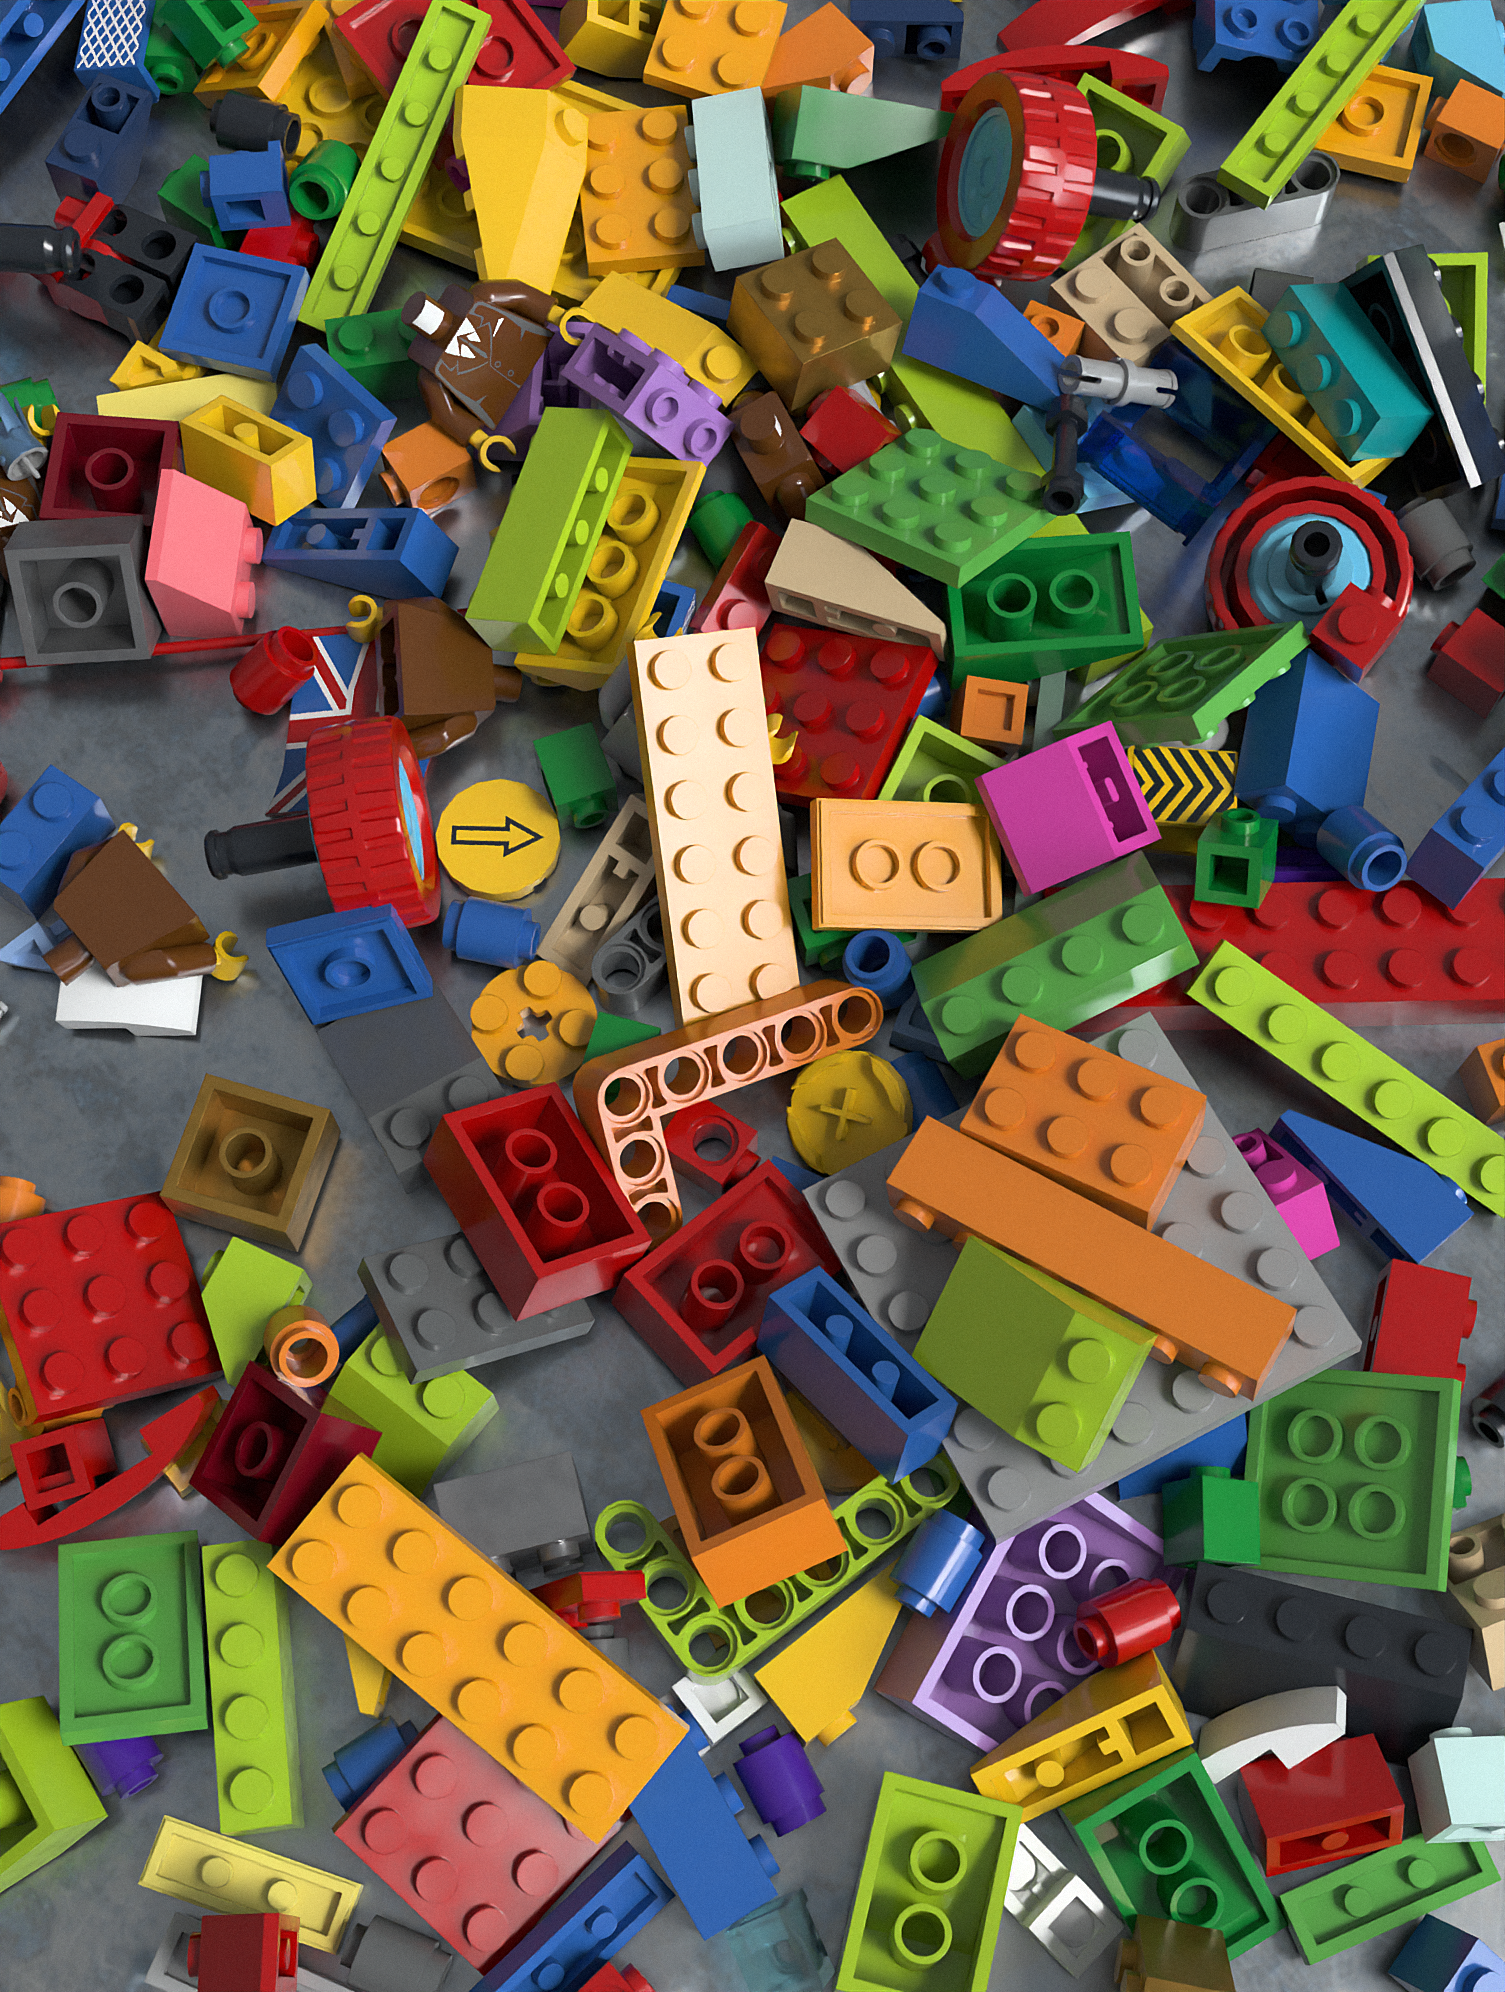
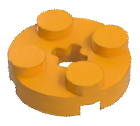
(537, 991)

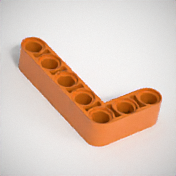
(704, 1076)

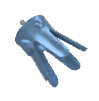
(19, 450)

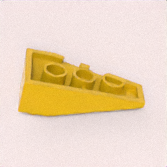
(524, 176)

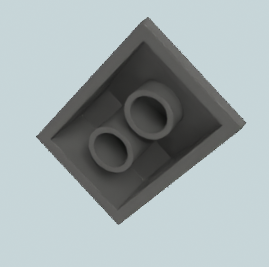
(407, 1072)

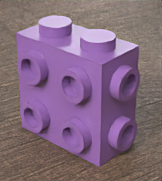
(649, 394)

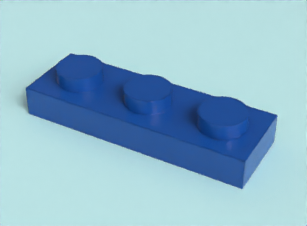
(583, 1928)

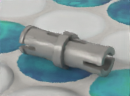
(1117, 381)

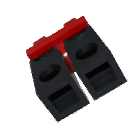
(126, 267)

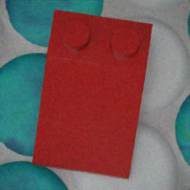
(709, 1282)

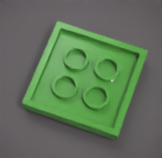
(932, 506)
(1188, 685)
(1357, 1477)

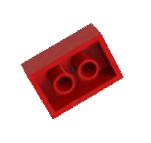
(535, 1200)

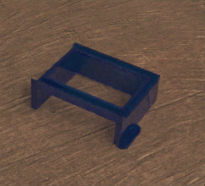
(1166, 484)

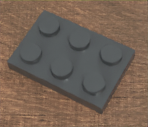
(448, 1312)

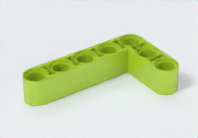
(798, 1593)

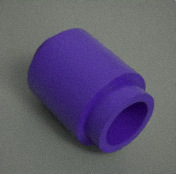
(121, 1764)
(780, 1780)

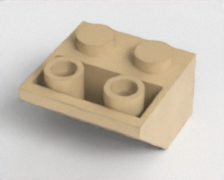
(1127, 297)
(1477, 1595)

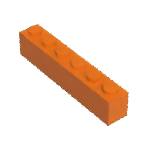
(1194, 1308)

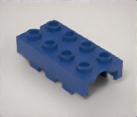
(1255, 28)

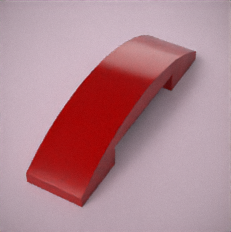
(1075, 20)
(1124, 71)
(168, 1440)

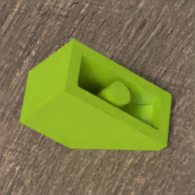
(241, 1297)

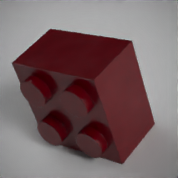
(109, 466)
(278, 1453)

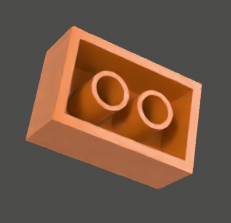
(1087, 1120)
(742, 1482)

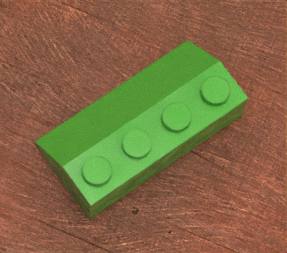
(1053, 963)

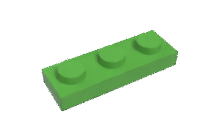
(1382, 1893)

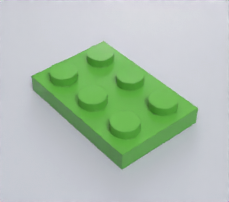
(131, 1638)

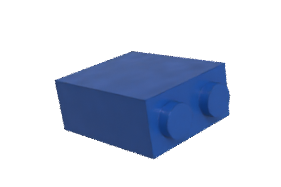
(1306, 747)

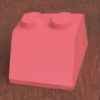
(201, 559)

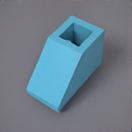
(1460, 43)

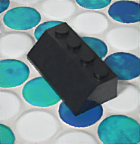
(1409, 312)
(1267, 1637)

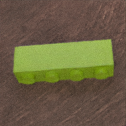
(549, 531)
(252, 1690)

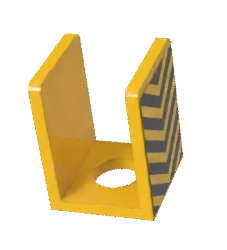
(1183, 792)

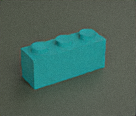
(1346, 371)

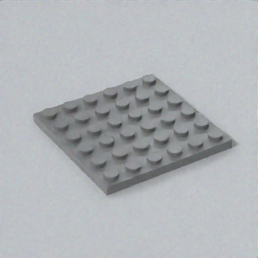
(1211, 1212)

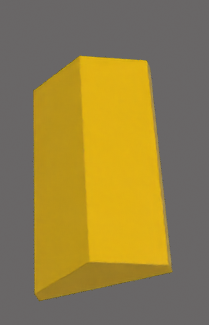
(1230, 342)
(623, 572)

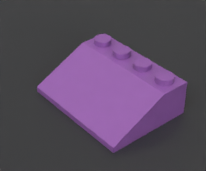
(1010, 1634)

